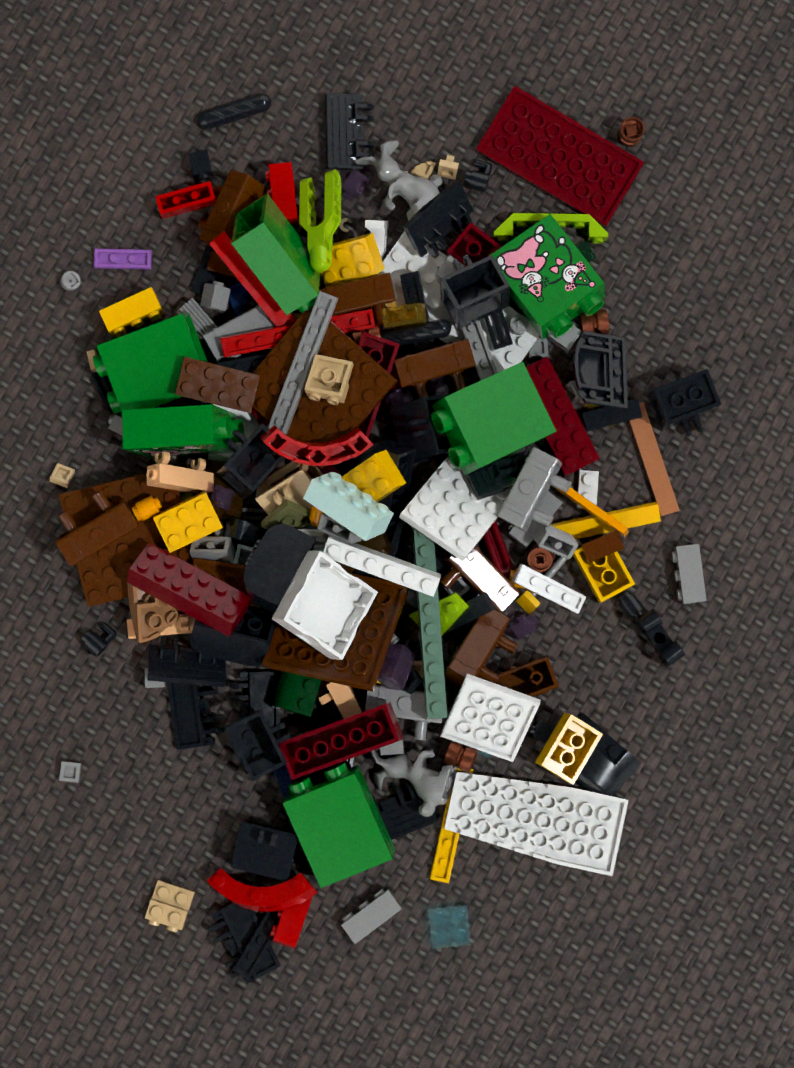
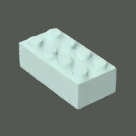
(348, 505)

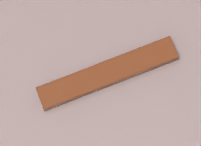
(653, 463)

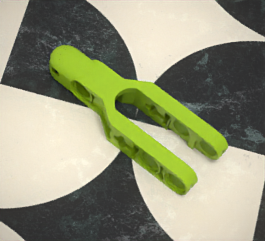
(321, 236)

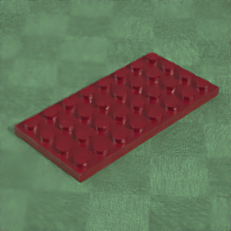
(559, 156)

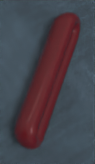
(497, 550)

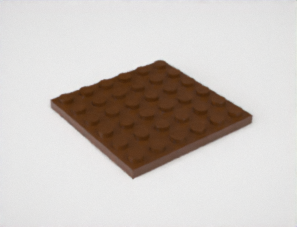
(319, 419)
(107, 570)
(364, 656)

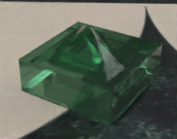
(586, 251)

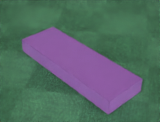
(123, 259)

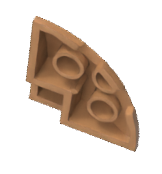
(149, 614)

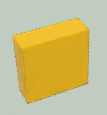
(528, 602)

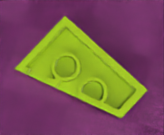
(450, 610)

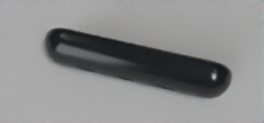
(234, 111)
(418, 333)

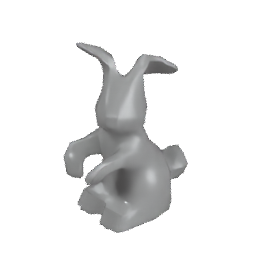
(415, 190)
(429, 784)

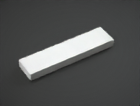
(549, 588)

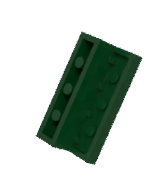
(296, 693)

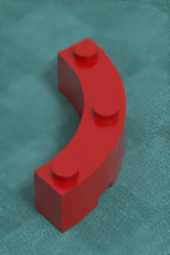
(317, 453)
(263, 898)

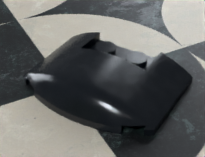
(601, 369)
(607, 766)

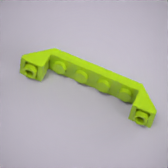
(596, 232)

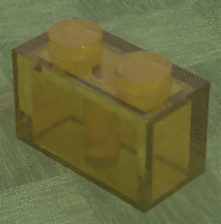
(404, 315)

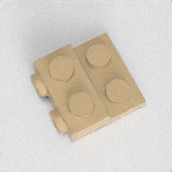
(329, 379)
(169, 906)

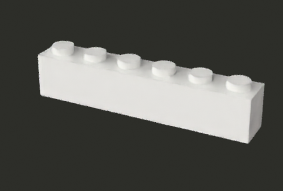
(383, 565)

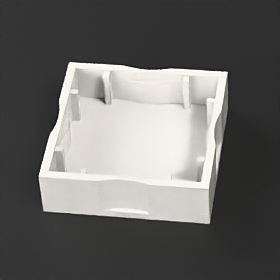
(324, 605)

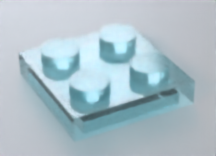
(449, 926)

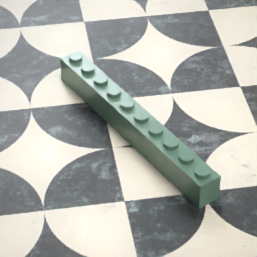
(430, 633)

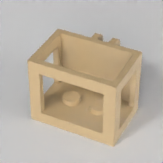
(290, 488)

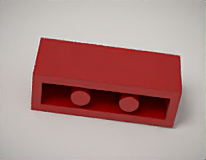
(186, 200)
(290, 924)

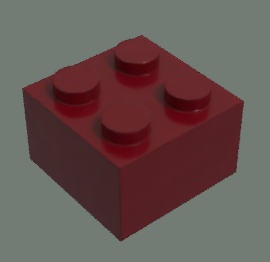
(474, 244)

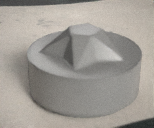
(70, 280)
(518, 324)

